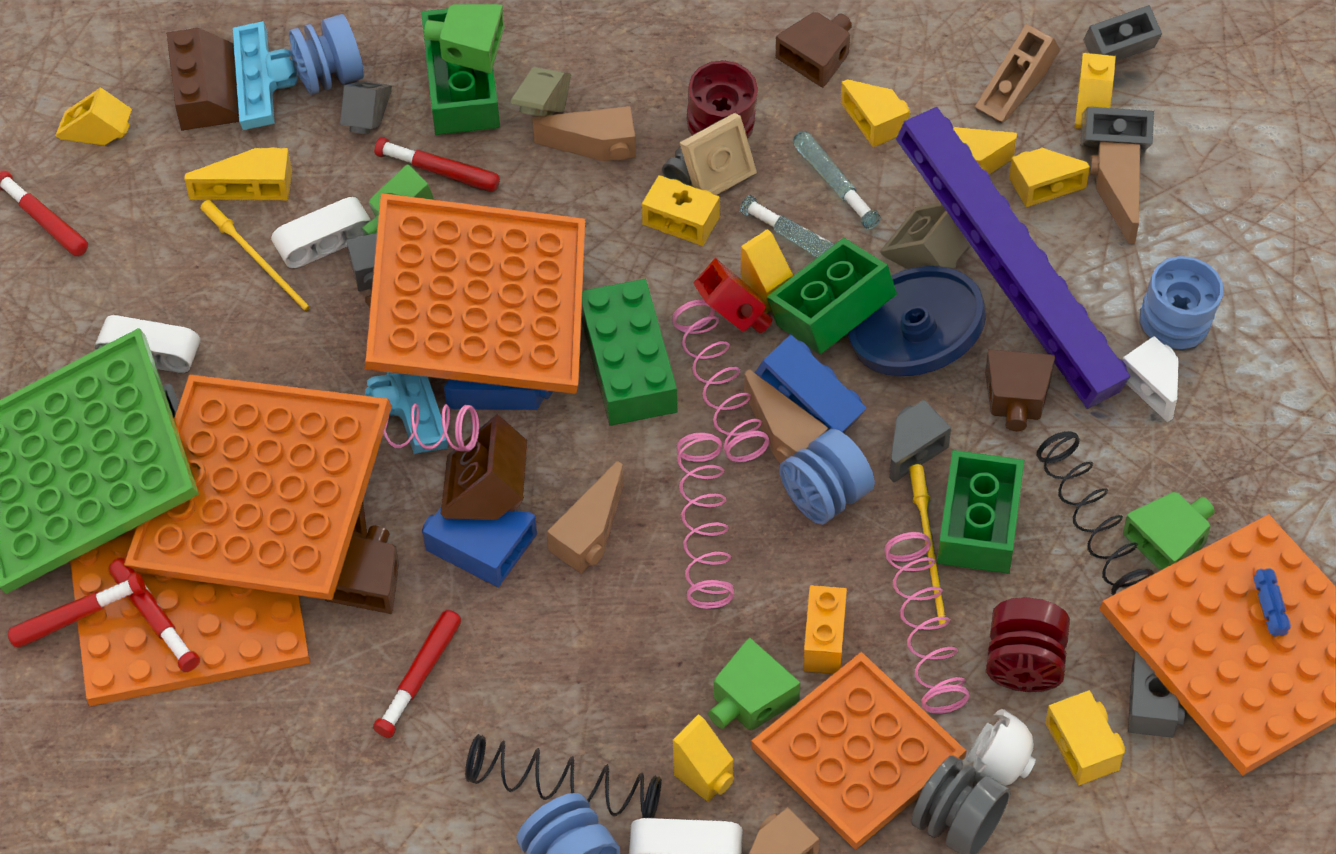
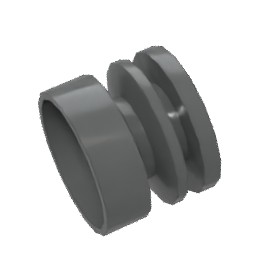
(954, 803)

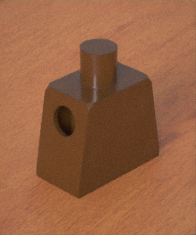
(815, 46)
(1018, 385)
(369, 573)

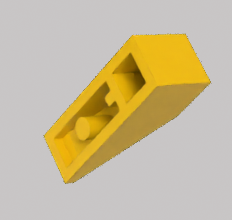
(246, 176)

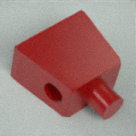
(732, 298)

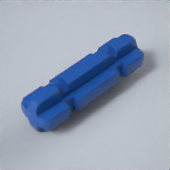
(1272, 602)

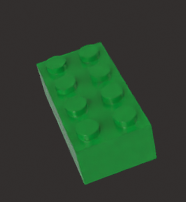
(459, 95)
(628, 352)

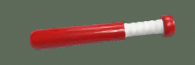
(452, 169)
(54, 225)
(60, 617)
(156, 618)
(427, 657)

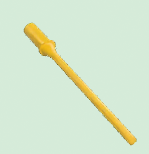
(226, 226)
(921, 499)

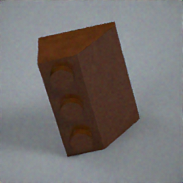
(203, 78)
(488, 477)

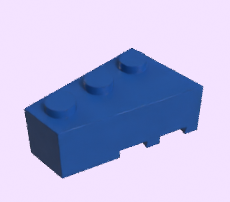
(811, 385)

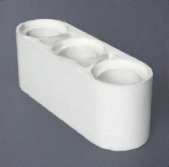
(320, 232)
(170, 345)
(684, 837)

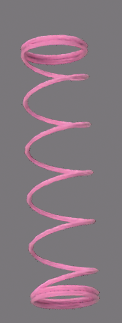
(458, 429)
(741, 435)
(707, 583)
(937, 689)

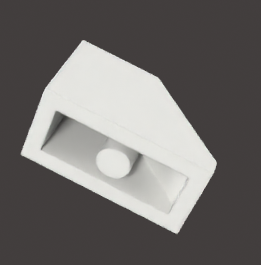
(1154, 376)

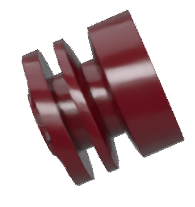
(718, 92)
(1028, 644)

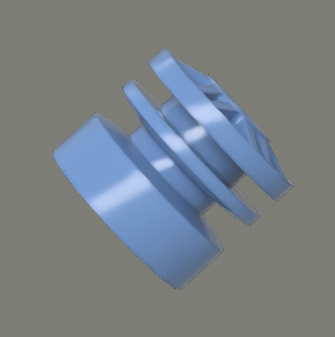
(326, 54)
(1181, 302)
(827, 476)
(566, 827)

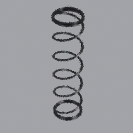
(1069, 435)
(648, 807)

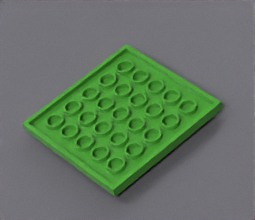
(86, 459)

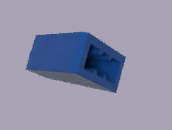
(492, 396)
(481, 545)

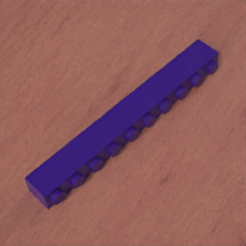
(1013, 257)

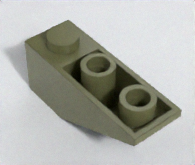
(542, 92)

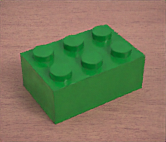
(832, 295)
(980, 511)

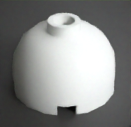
(1003, 750)

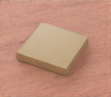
(719, 155)

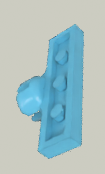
(259, 74)
(403, 392)

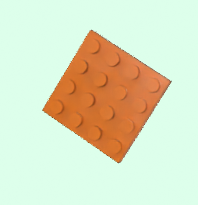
(856, 749)

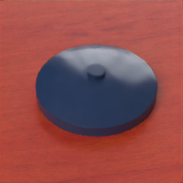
(924, 325)

